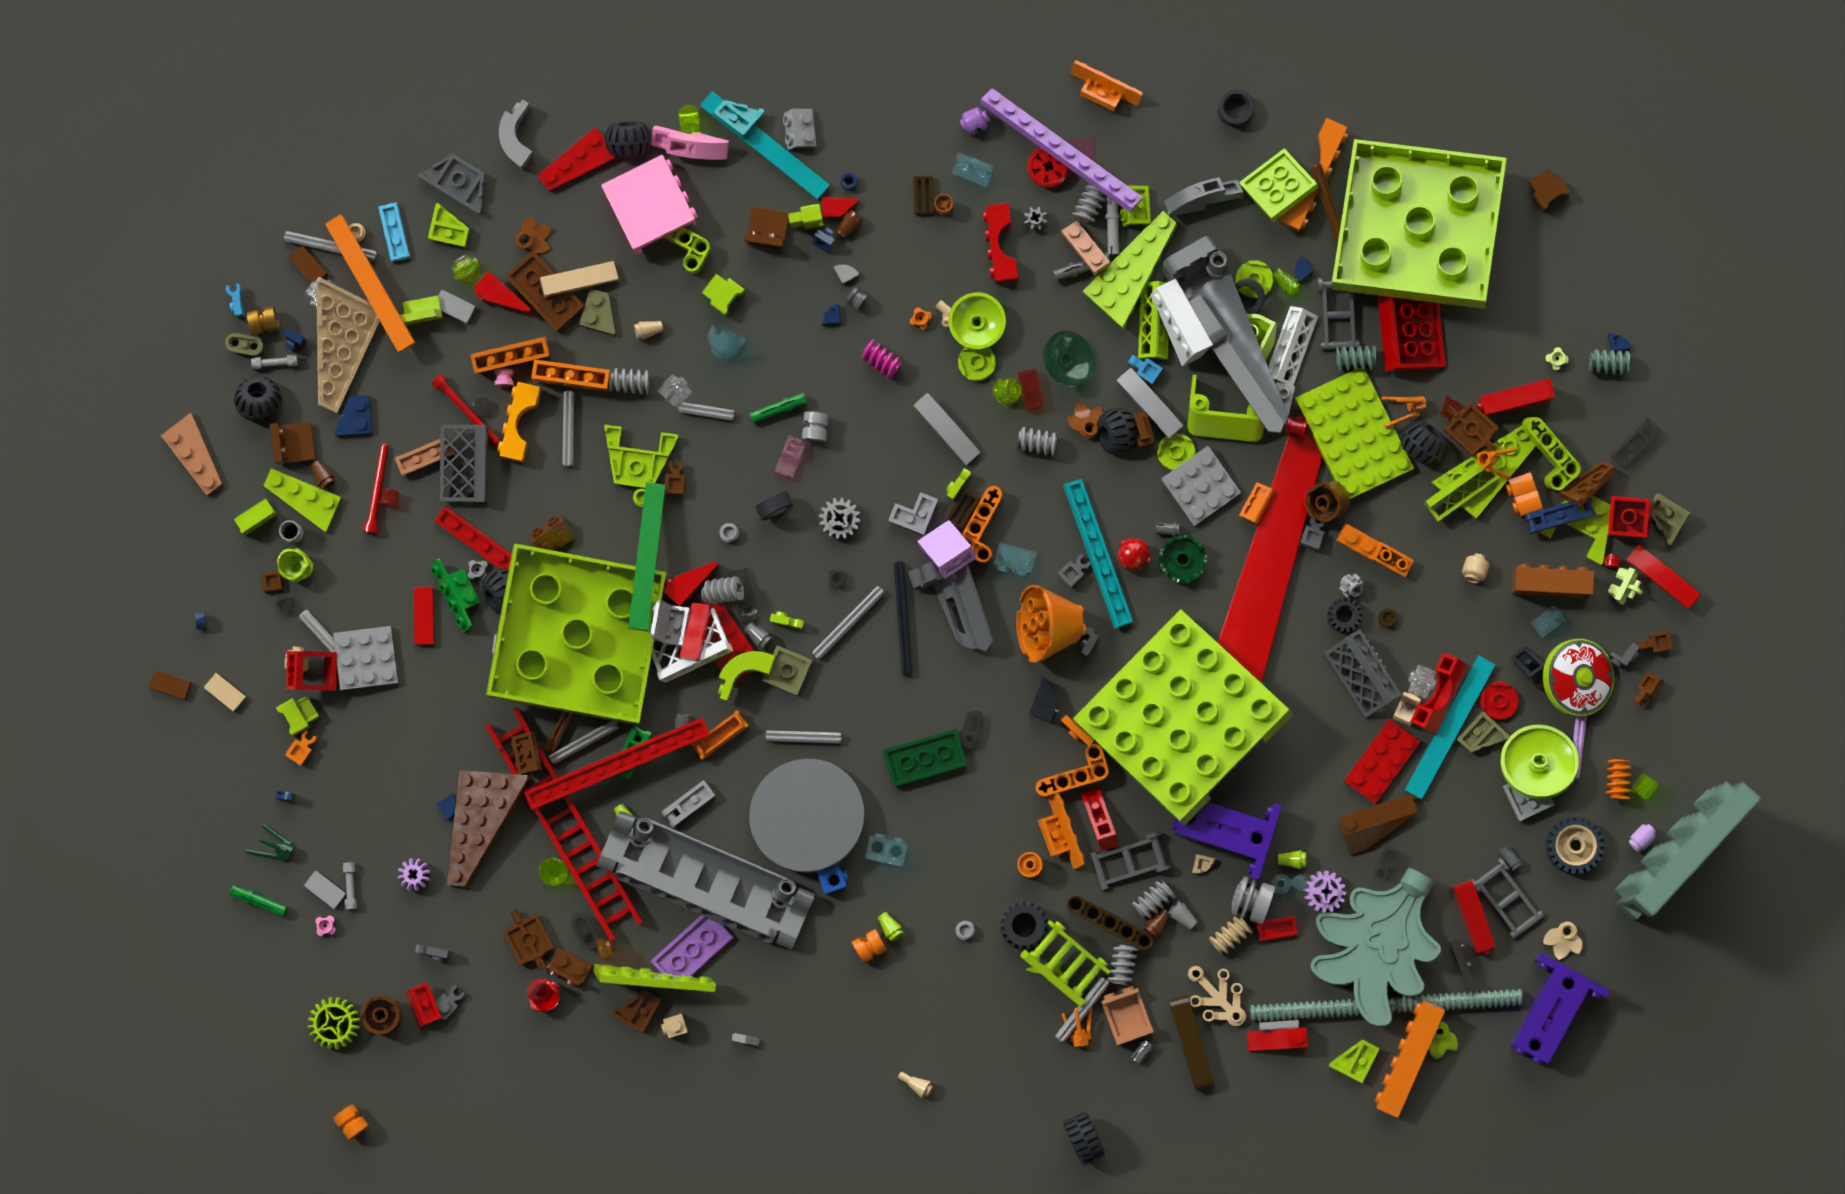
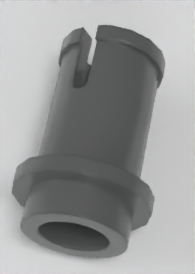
(1167, 529)
(1510, 857)
(1142, 1051)

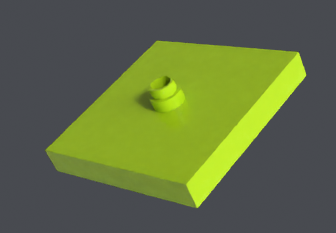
(1419, 223)
(568, 636)

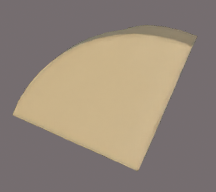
(1202, 864)

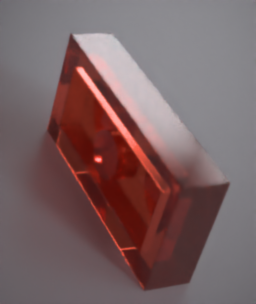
(1030, 389)

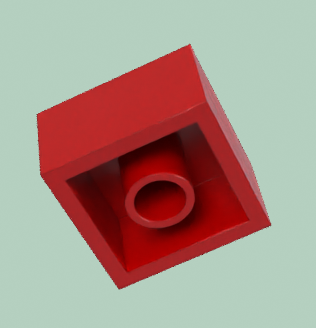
(1630, 517)

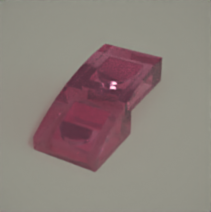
(790, 457)

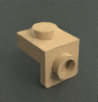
(1406, 708)

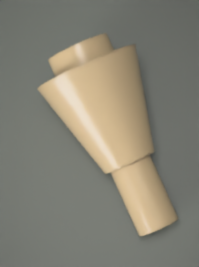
(920, 1086)

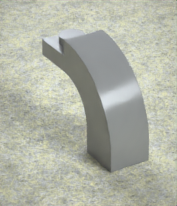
(508, 127)

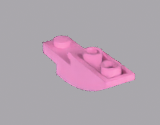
(691, 146)

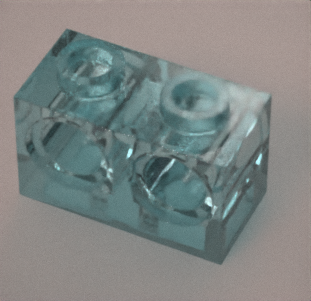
(885, 855)

